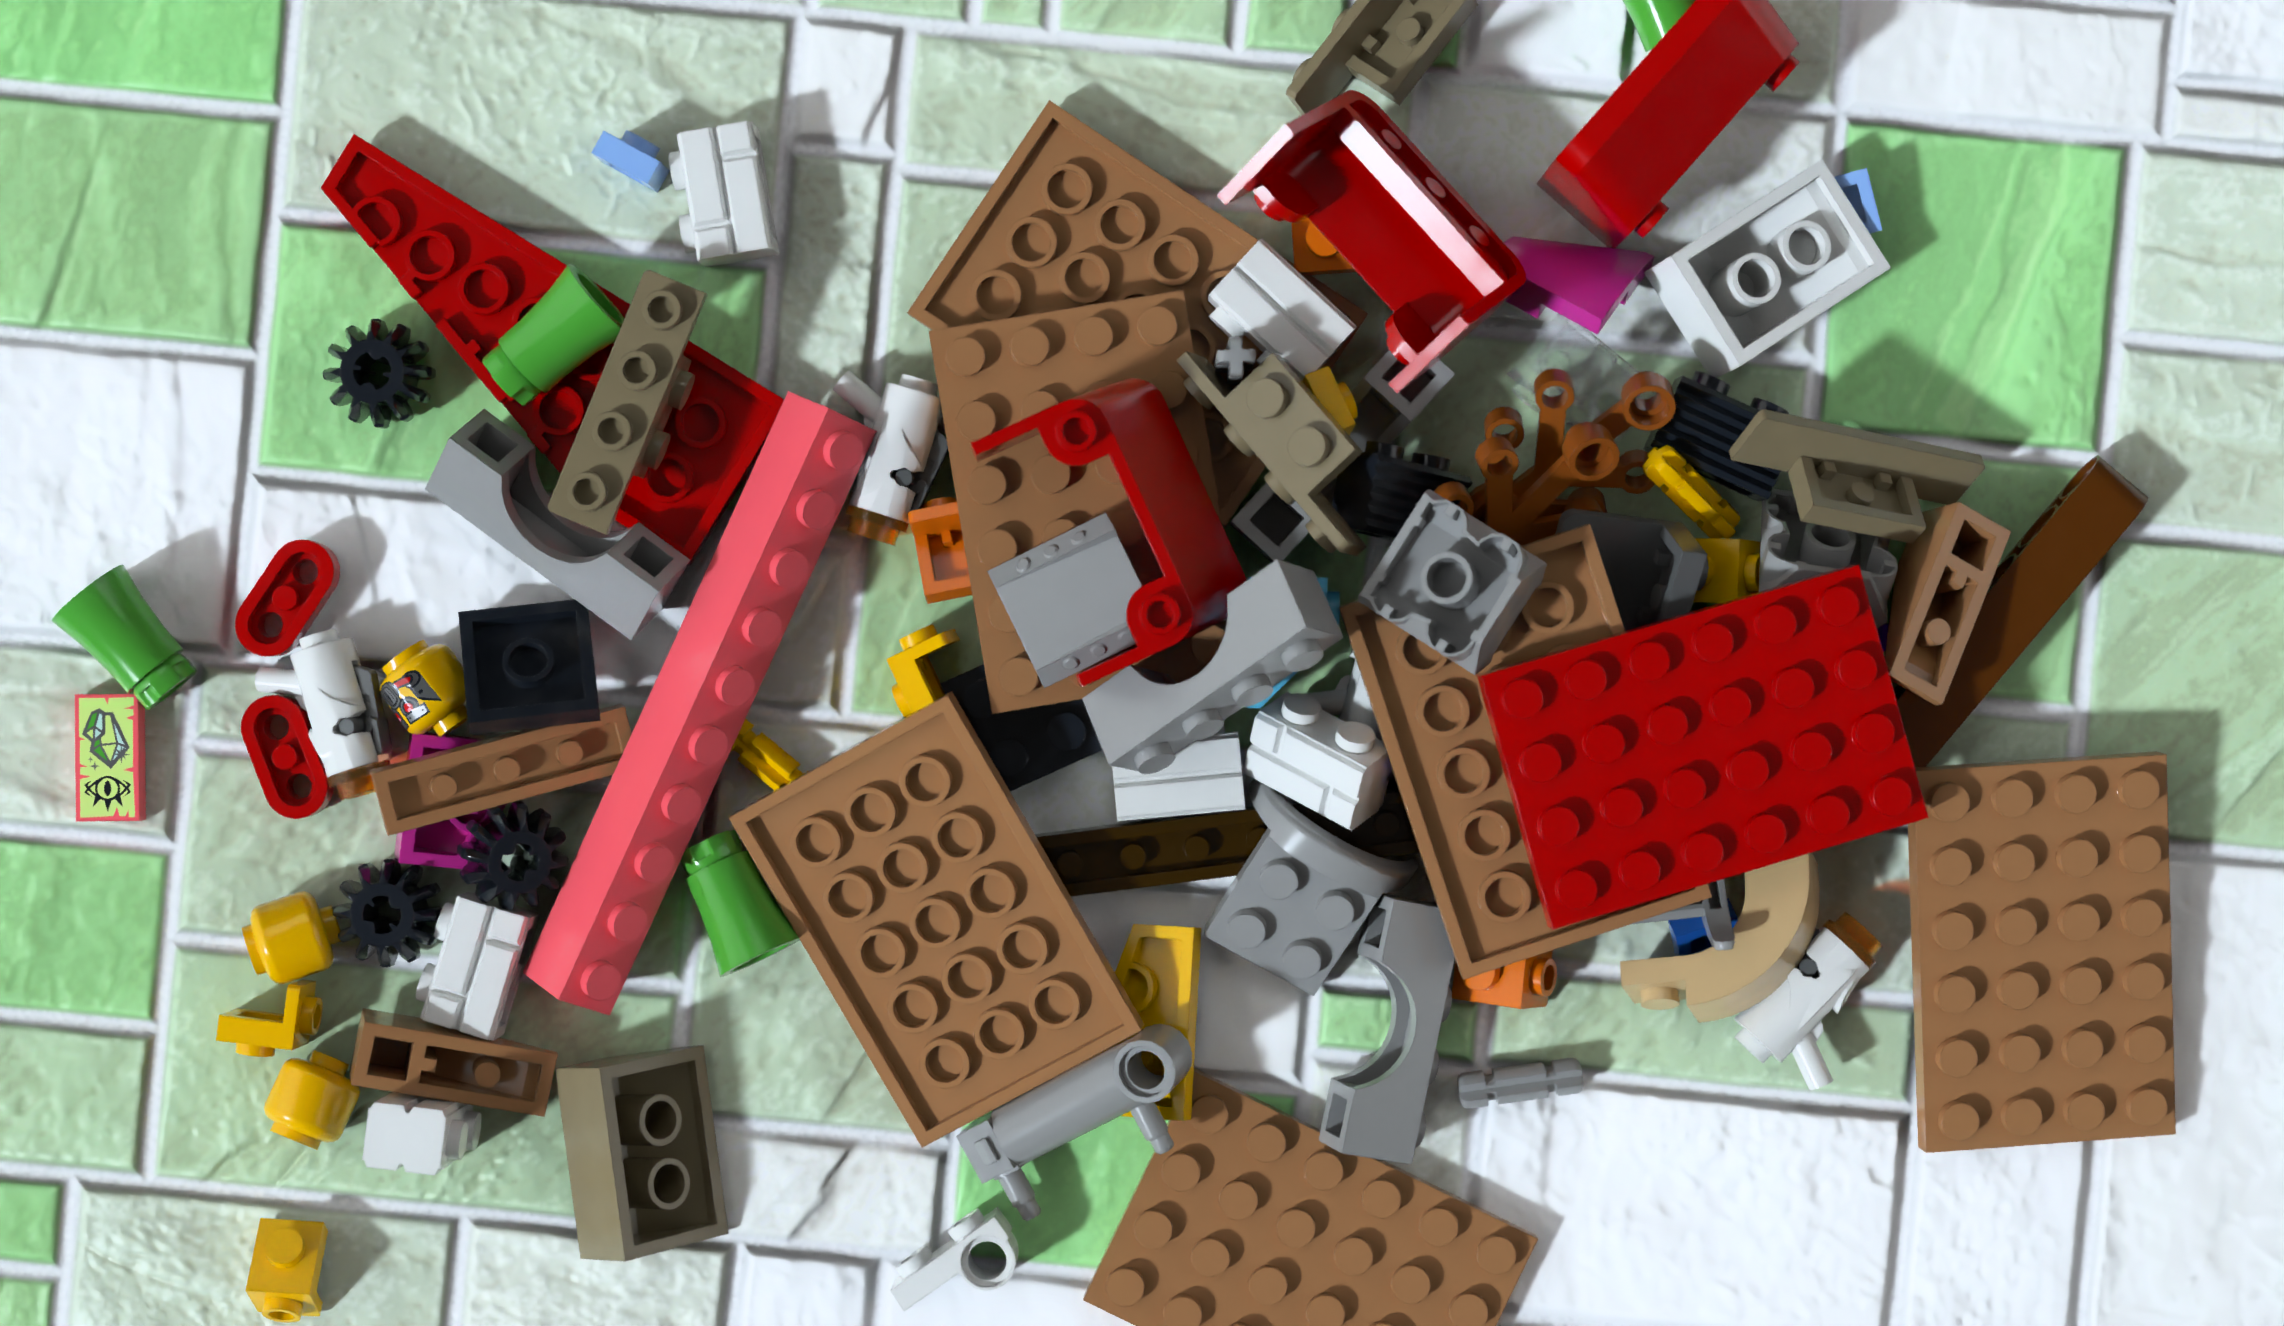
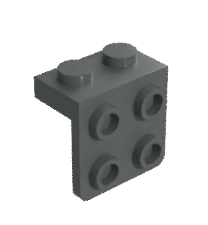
(1648, 563)

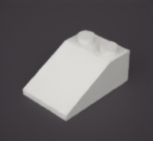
(1767, 270)

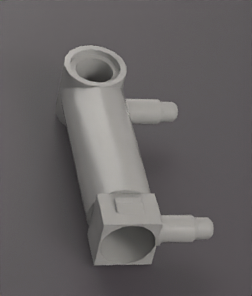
(1074, 1106)

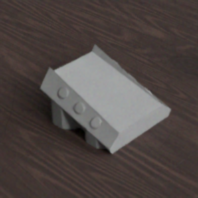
(1803, 549)
(1453, 582)
(1070, 599)

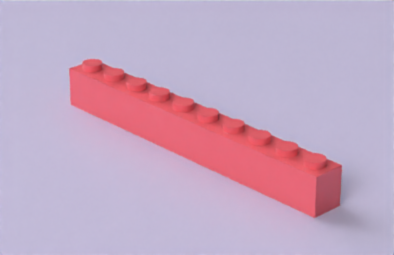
(698, 704)

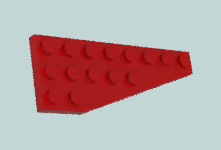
(485, 278)

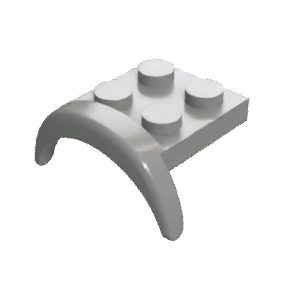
(1300, 895)

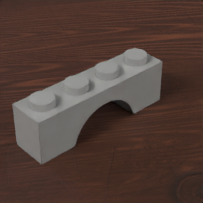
(1382, 415)
(495, 485)
(1272, 629)
(1382, 1103)

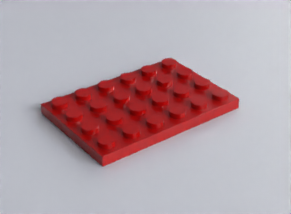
(1702, 746)

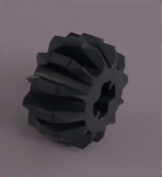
(355, 367)
(525, 871)
(375, 929)

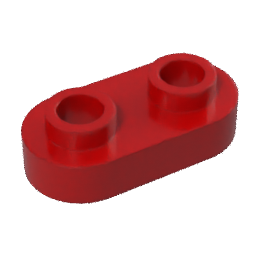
(284, 593)
(282, 760)

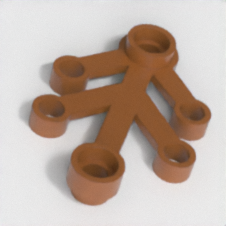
(1629, 411)
(1521, 519)

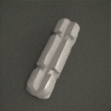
(1234, 360)
(1520, 1083)

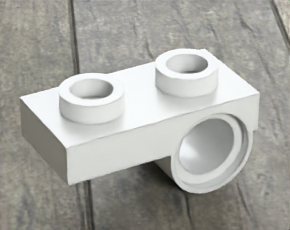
(927, 1271)

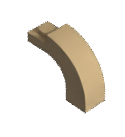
(1768, 945)

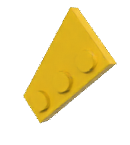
(1162, 982)

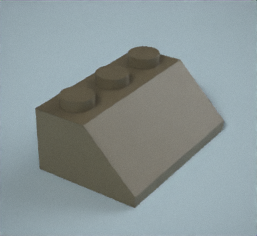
(641, 1153)

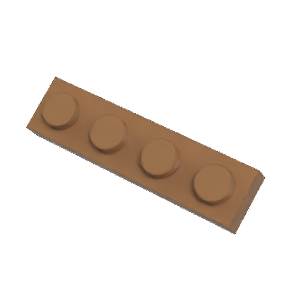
(499, 770)

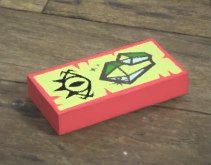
(110, 758)

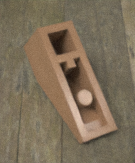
(1940, 596)
(449, 1065)

